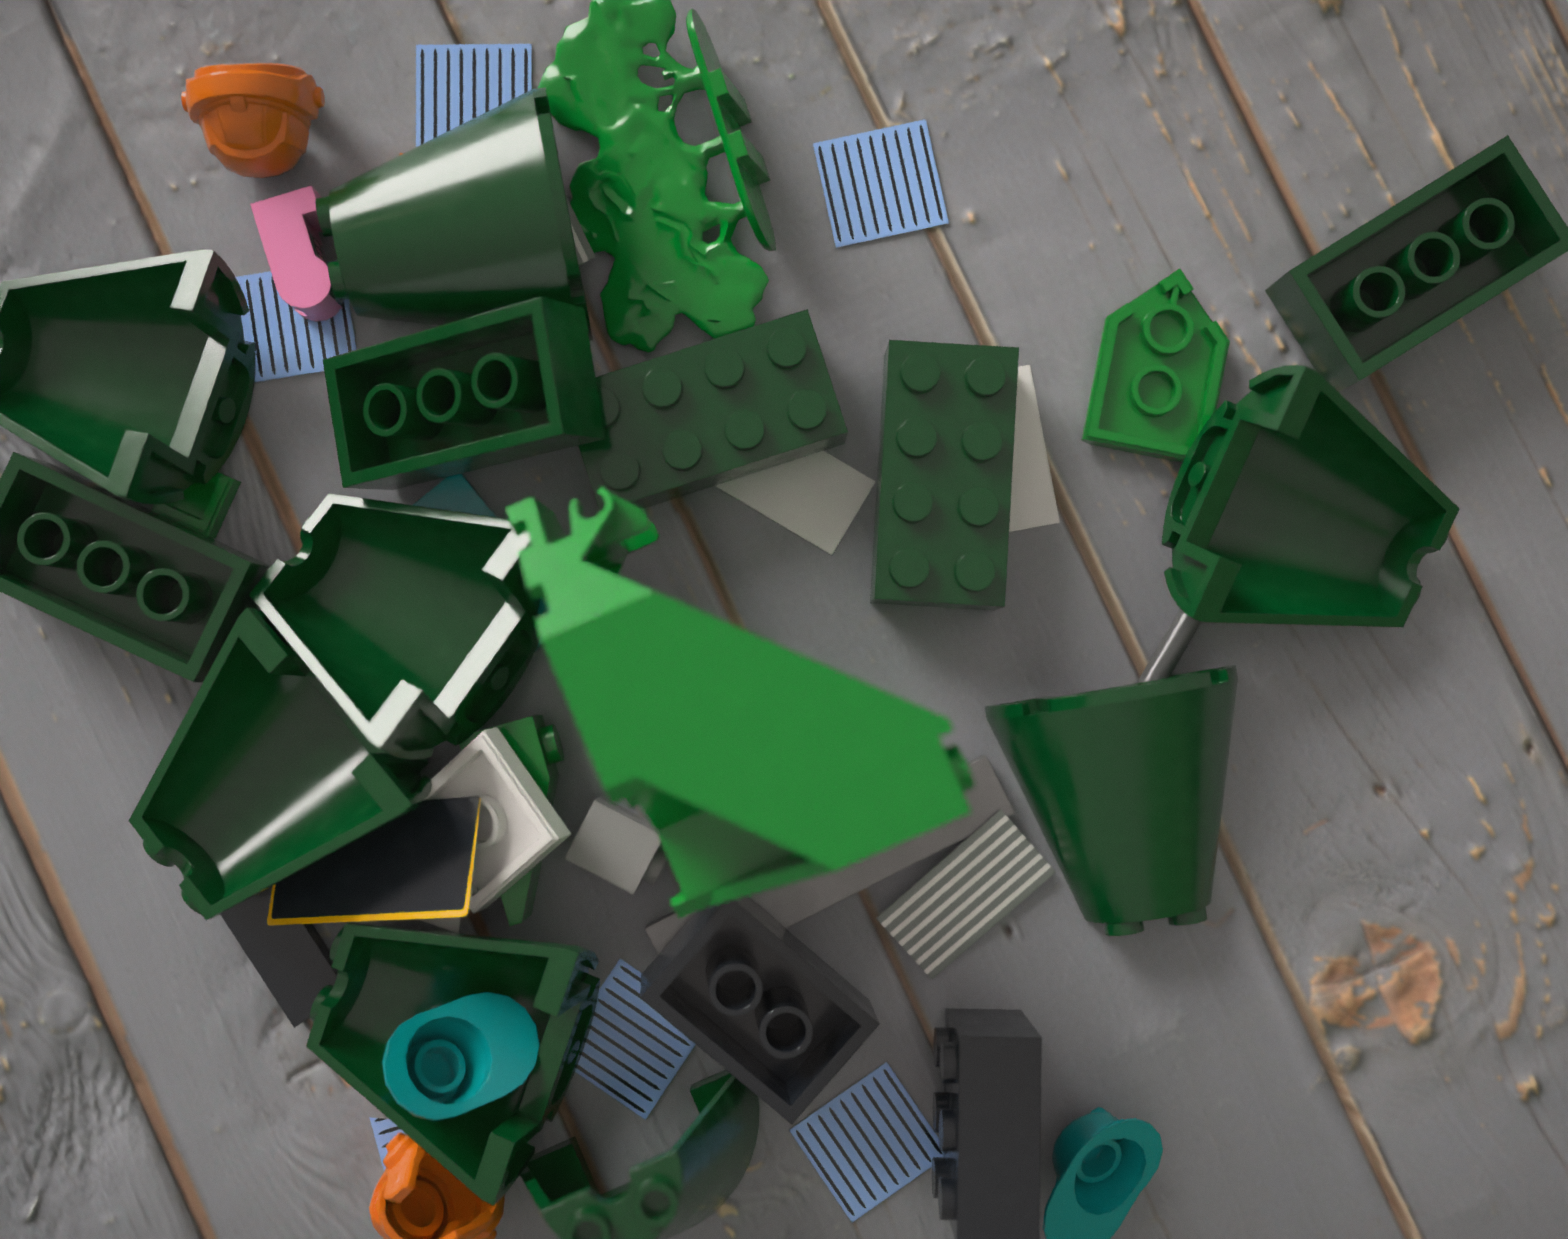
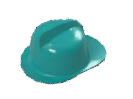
(460, 1055)
(1099, 1174)

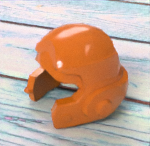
(254, 114)
(427, 1201)

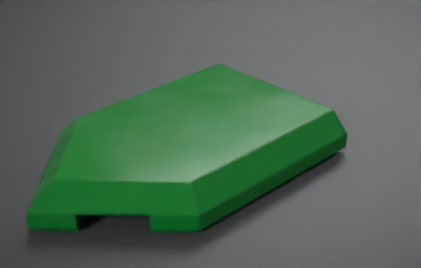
(1156, 373)

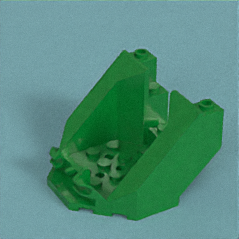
(726, 741)

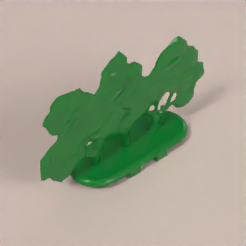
(647, 185)

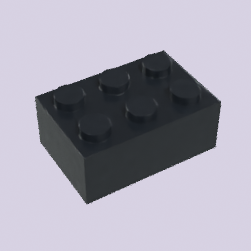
(759, 1003)
(988, 1124)

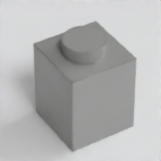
(618, 846)

